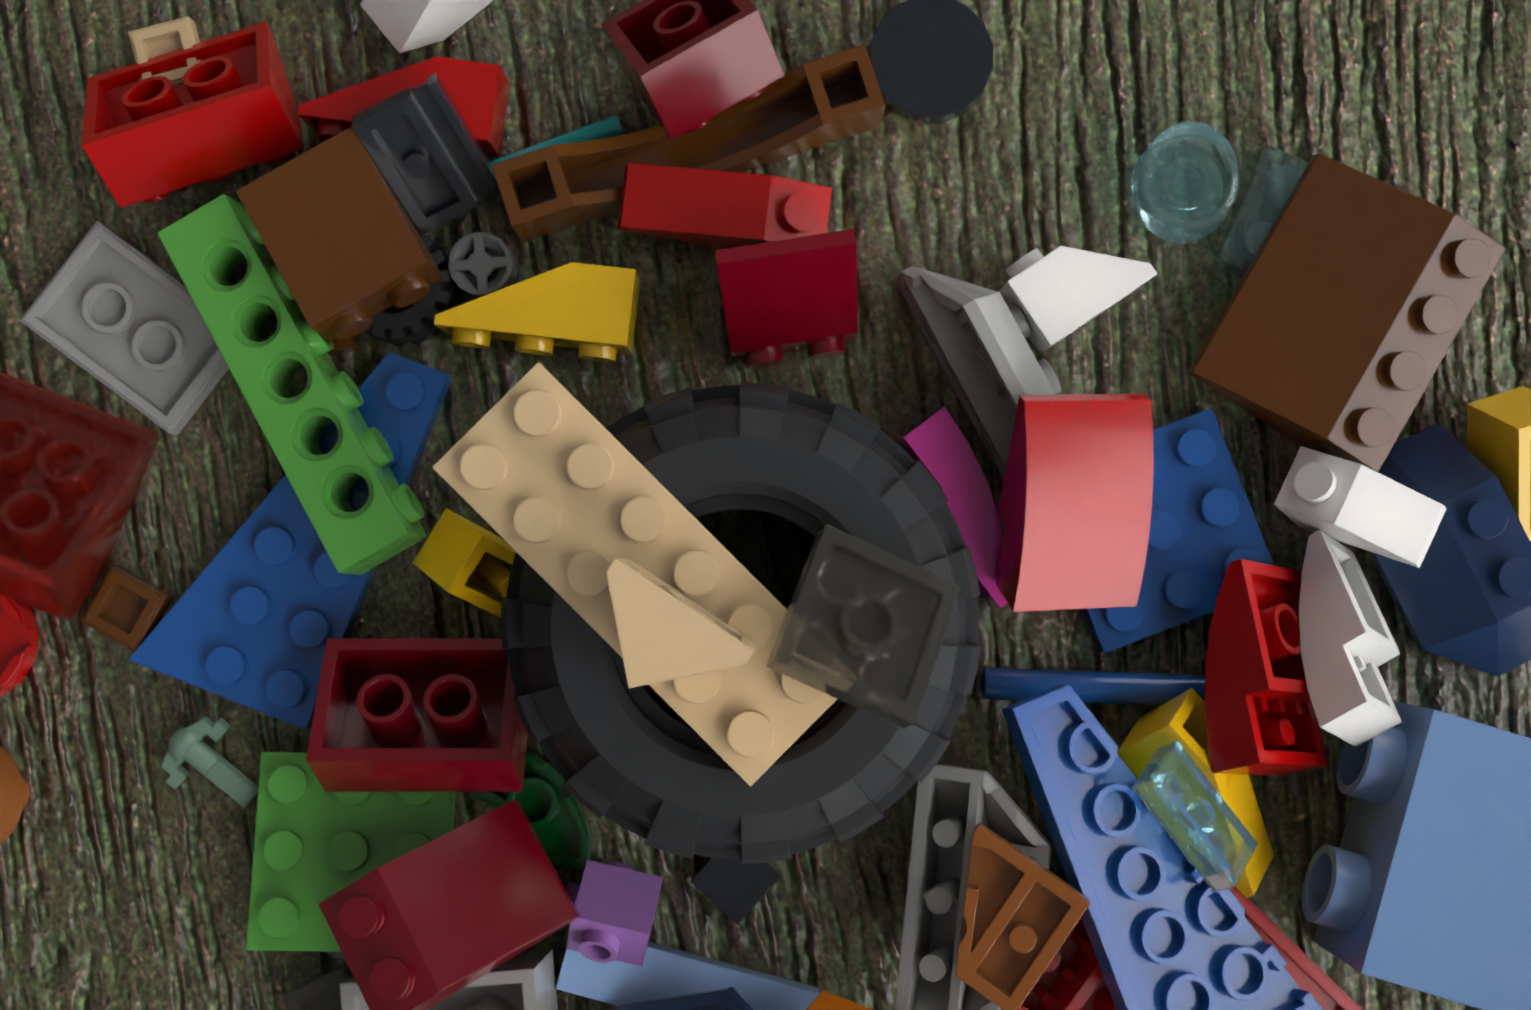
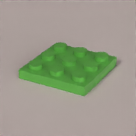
(320, 843)

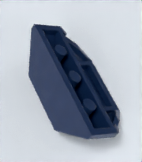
(1476, 577)

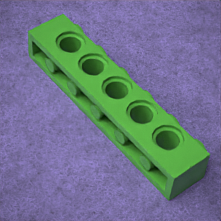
(205, 253)

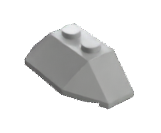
(979, 351)
(945, 815)

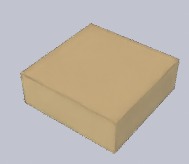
(164, 38)

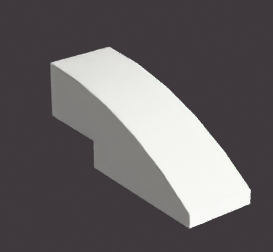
(1344, 644)

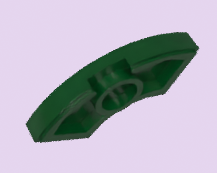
(552, 811)

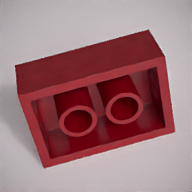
(416, 717)

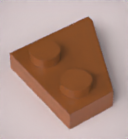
(1011, 920)

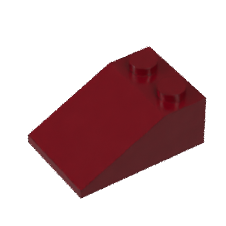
(790, 297)
(448, 911)

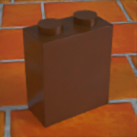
(339, 236)

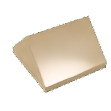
(667, 633)

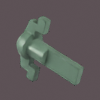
(188, 746)

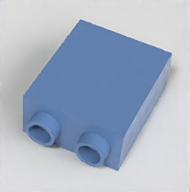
(1432, 861)

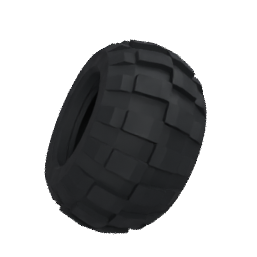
(655, 774)

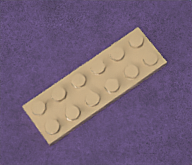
(577, 502)

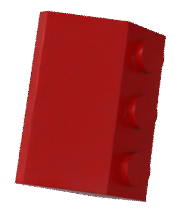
(168, 136)

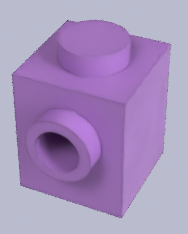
(614, 912)

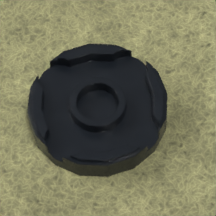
(931, 59)

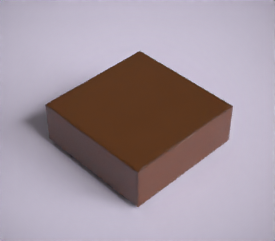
(127, 607)

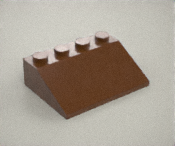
(1346, 312)

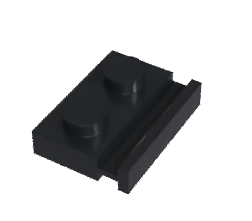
(427, 153)

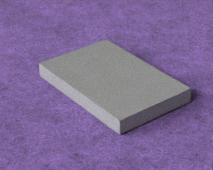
(130, 328)

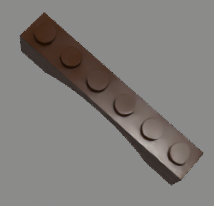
(792, 115)

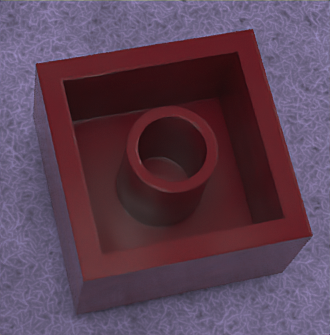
(693, 57)

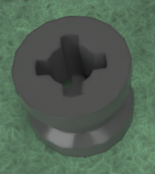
(476, 258)

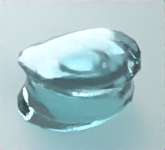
(1185, 182)

